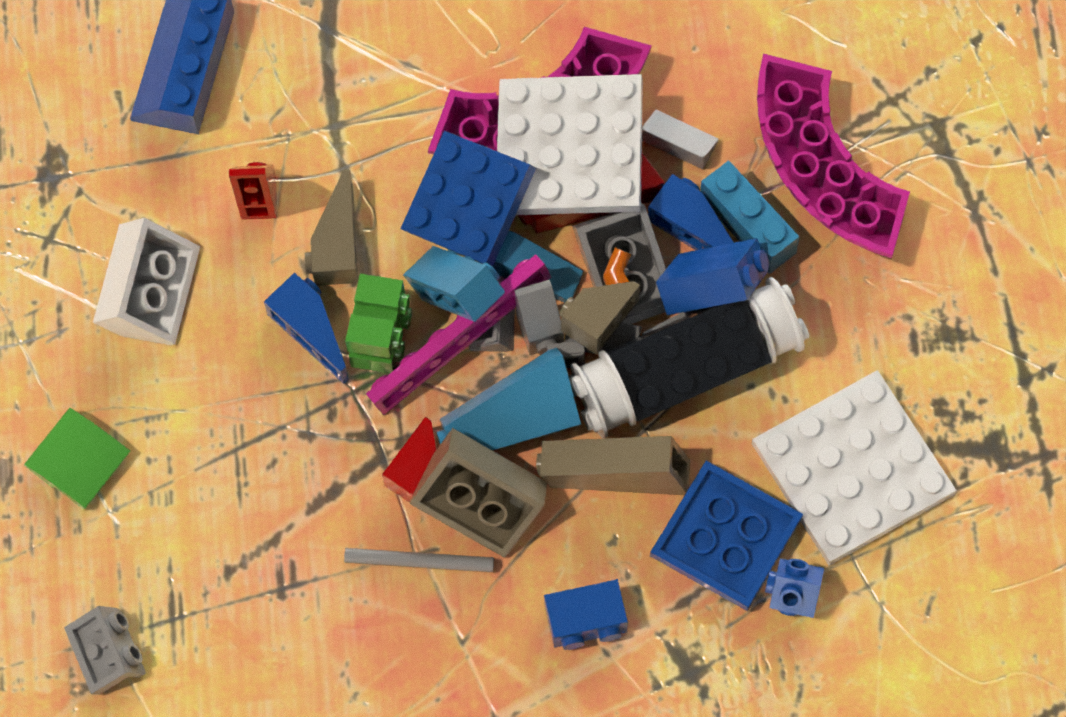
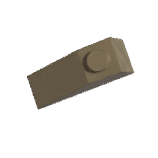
(334, 239)

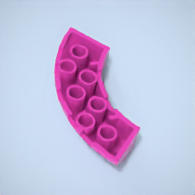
(594, 54)
(815, 161)

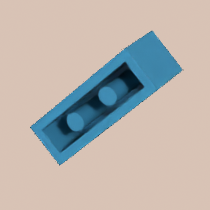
(749, 214)
(455, 283)

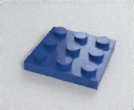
(468, 198)
(726, 535)

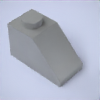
(538, 316)

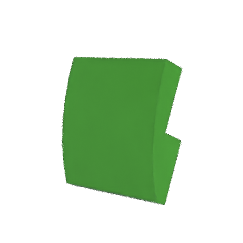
(77, 458)

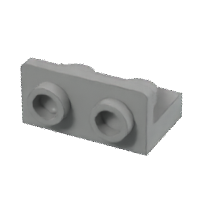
(104, 648)

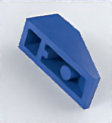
(687, 215)
(301, 314)

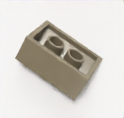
(479, 493)

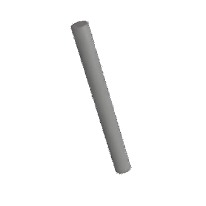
(417, 559)

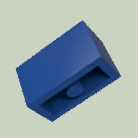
(586, 614)

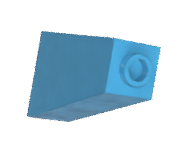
(519, 407)

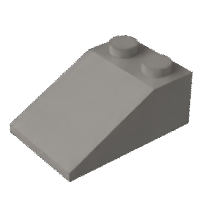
(634, 235)

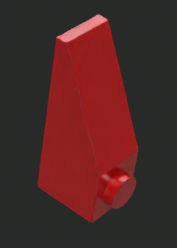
(255, 190)

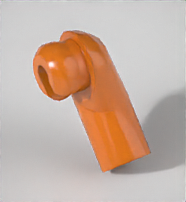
(616, 266)

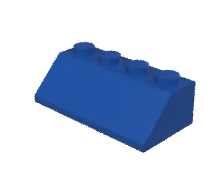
(183, 64)

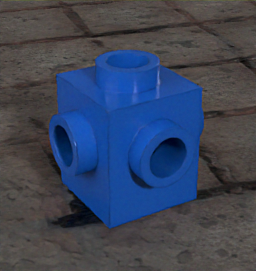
(794, 587)

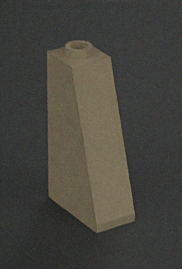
(616, 465)

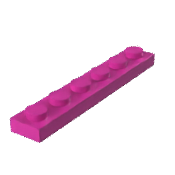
(452, 340)

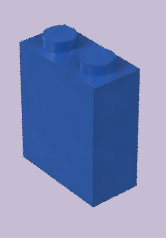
(712, 276)

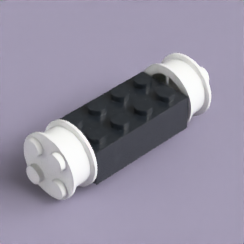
(687, 358)

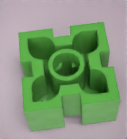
(378, 324)

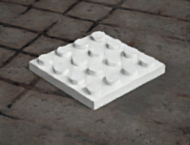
(579, 138)
(853, 467)

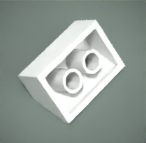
(146, 282)

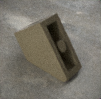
(598, 313)

